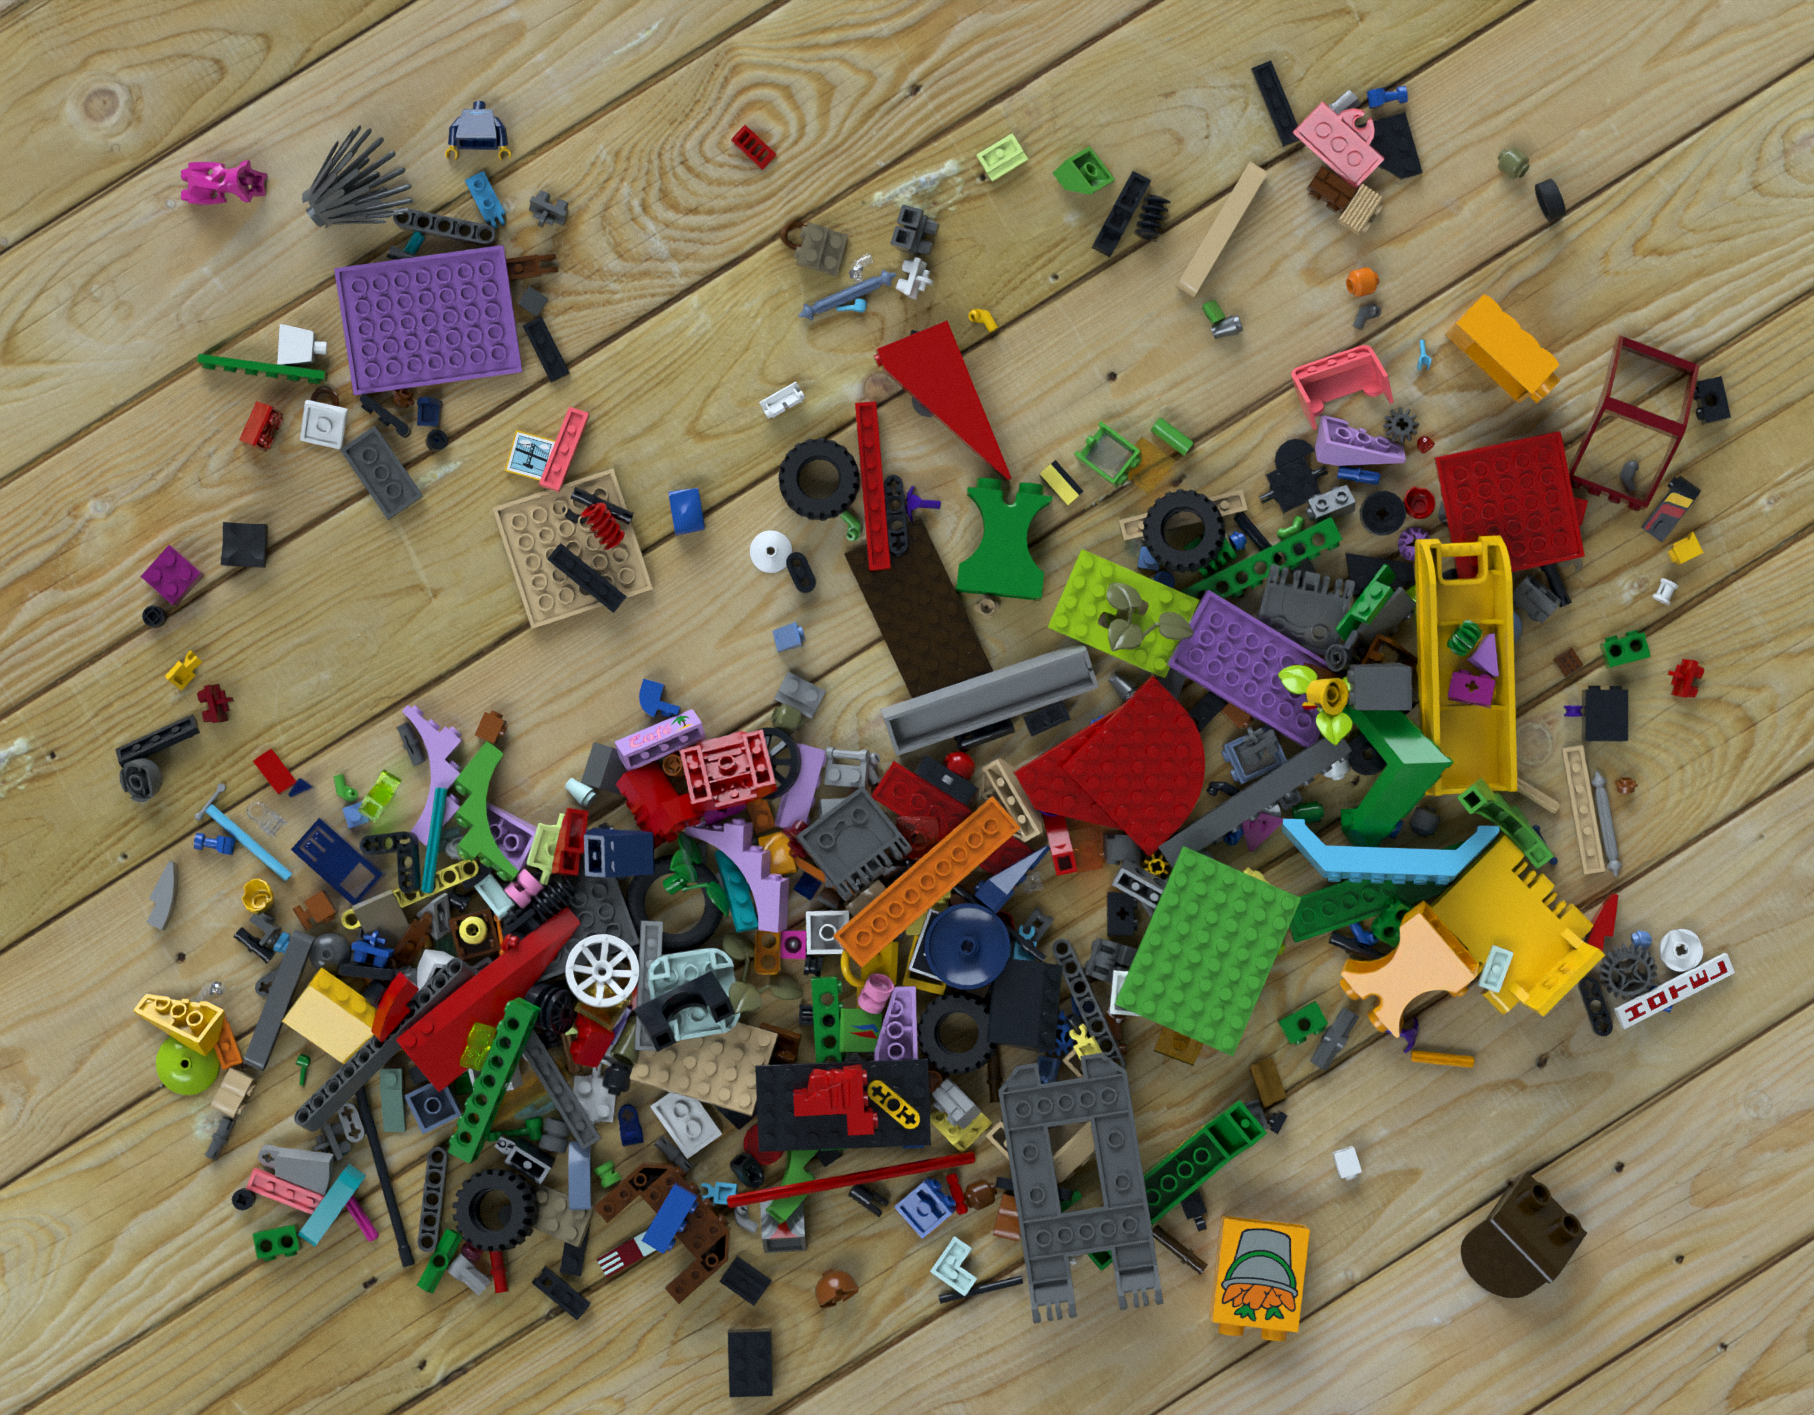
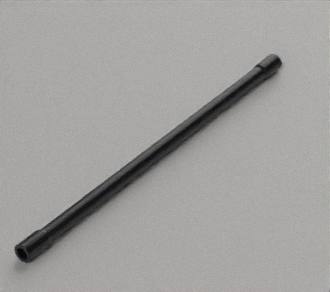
(403, 1246)

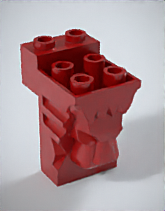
(657, 803)
(838, 1093)

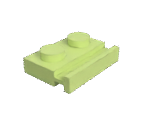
(1002, 157)

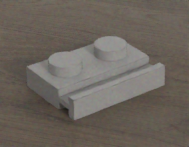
(800, 694)

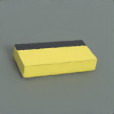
(1061, 482)

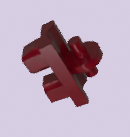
(216, 702)
(791, 833)

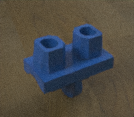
(381, 953)

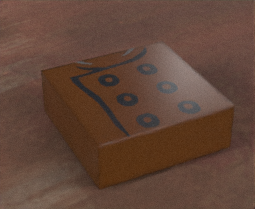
(1568, 662)

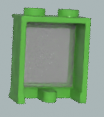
(1110, 455)

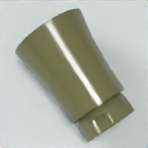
(624, 1048)

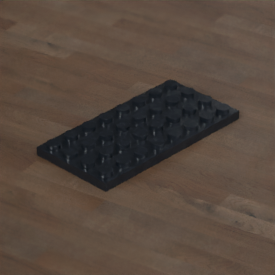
(785, 1132)

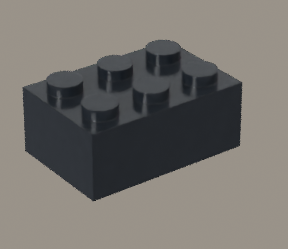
(750, 1362)

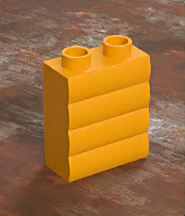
(1505, 351)

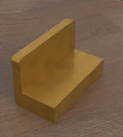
(1267, 1081)

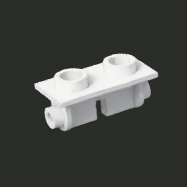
(782, 399)

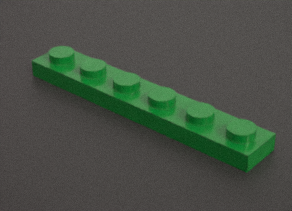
(253, 368)

